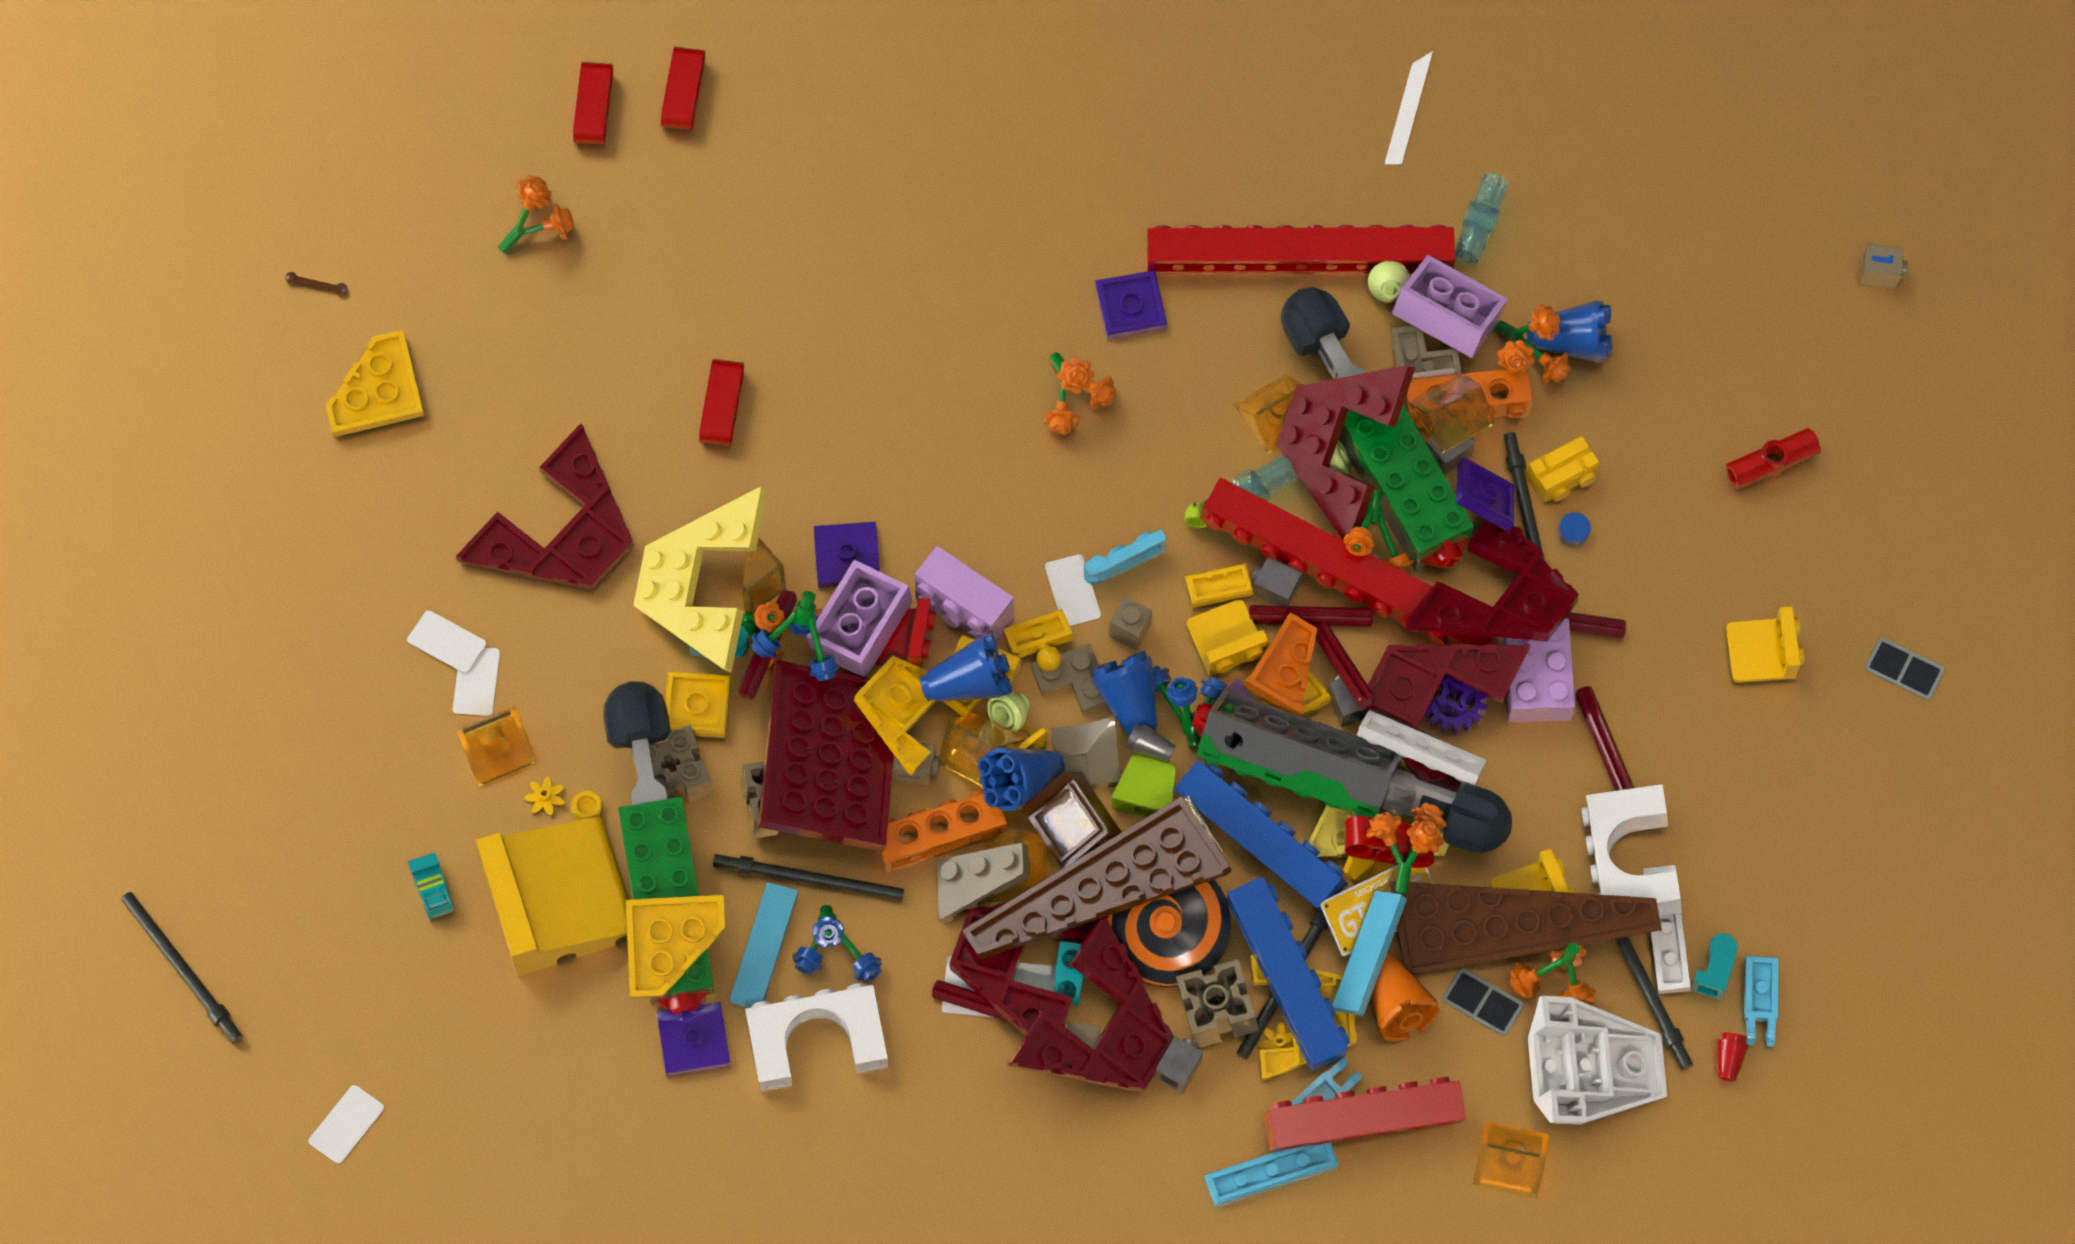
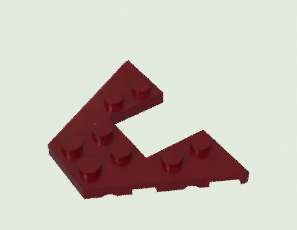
(1315, 427)
(583, 548)
(1528, 608)
(1412, 674)
(994, 977)
(1130, 1042)

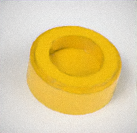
(586, 805)

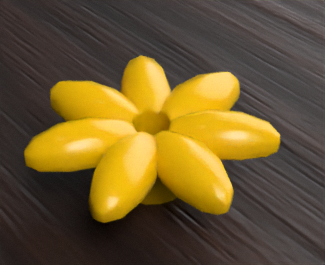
(544, 801)
(1280, 1035)

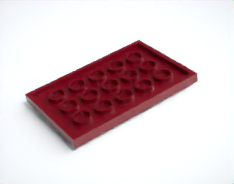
(824, 762)

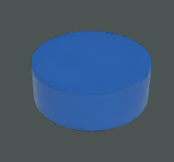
(1574, 529)

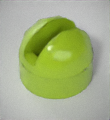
(1192, 516)

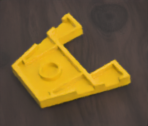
(895, 703)
(1282, 1060)

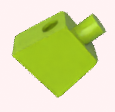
(1144, 786)

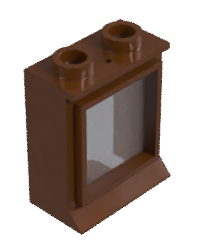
(1070, 818)

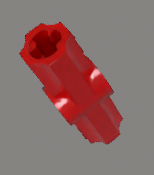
(1757, 465)

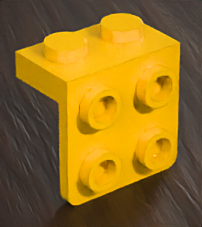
(1226, 637)
(1765, 648)
(1540, 876)

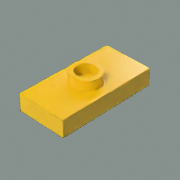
(1219, 585)

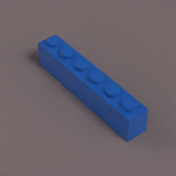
(1260, 835)
(1288, 974)

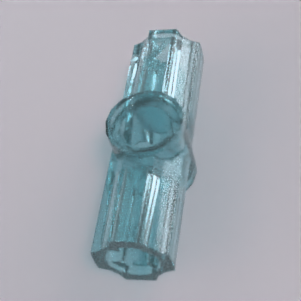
(1481, 218)
(1267, 478)

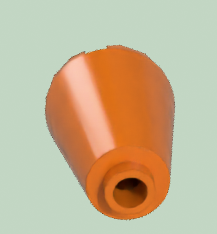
(1401, 1001)

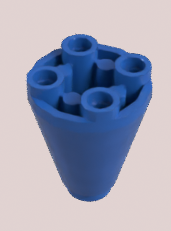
(1581, 333)
(969, 674)
(1128, 690)
(1017, 775)

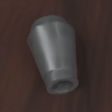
(1149, 743)

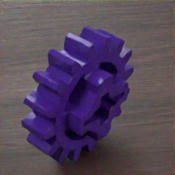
(1455, 714)

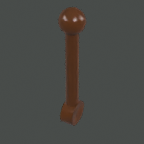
(340, 289)

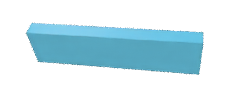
(764, 945)
(1369, 953)
(1269, 1172)

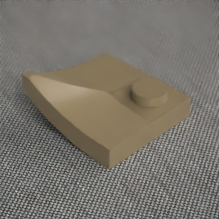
(1090, 750)

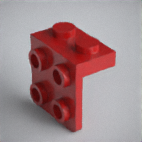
(910, 637)

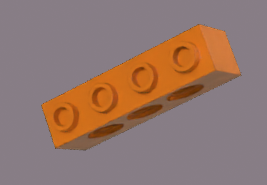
(1513, 386)
(933, 844)

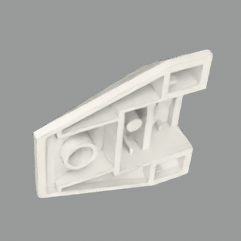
(1591, 1062)

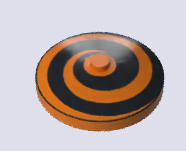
(1175, 933)

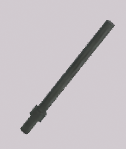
(1516, 465)
(747, 866)
(1318, 925)
(216, 1013)
(1671, 1037)

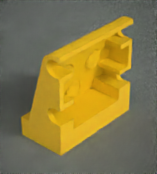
(555, 891)

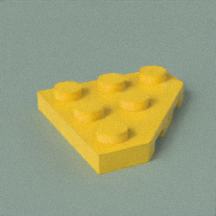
(377, 388)
(668, 938)

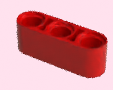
(682, 88)
(593, 103)
(721, 402)
(1374, 848)

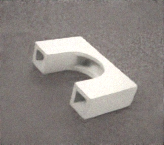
(1614, 816)
(851, 1009)

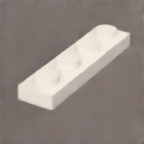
(1421, 748)
(1669, 949)

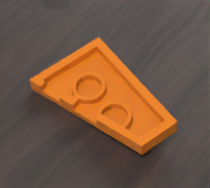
(1285, 666)

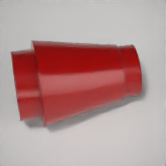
(1730, 1055)

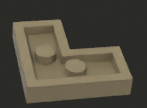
(1410, 350)
(1073, 671)

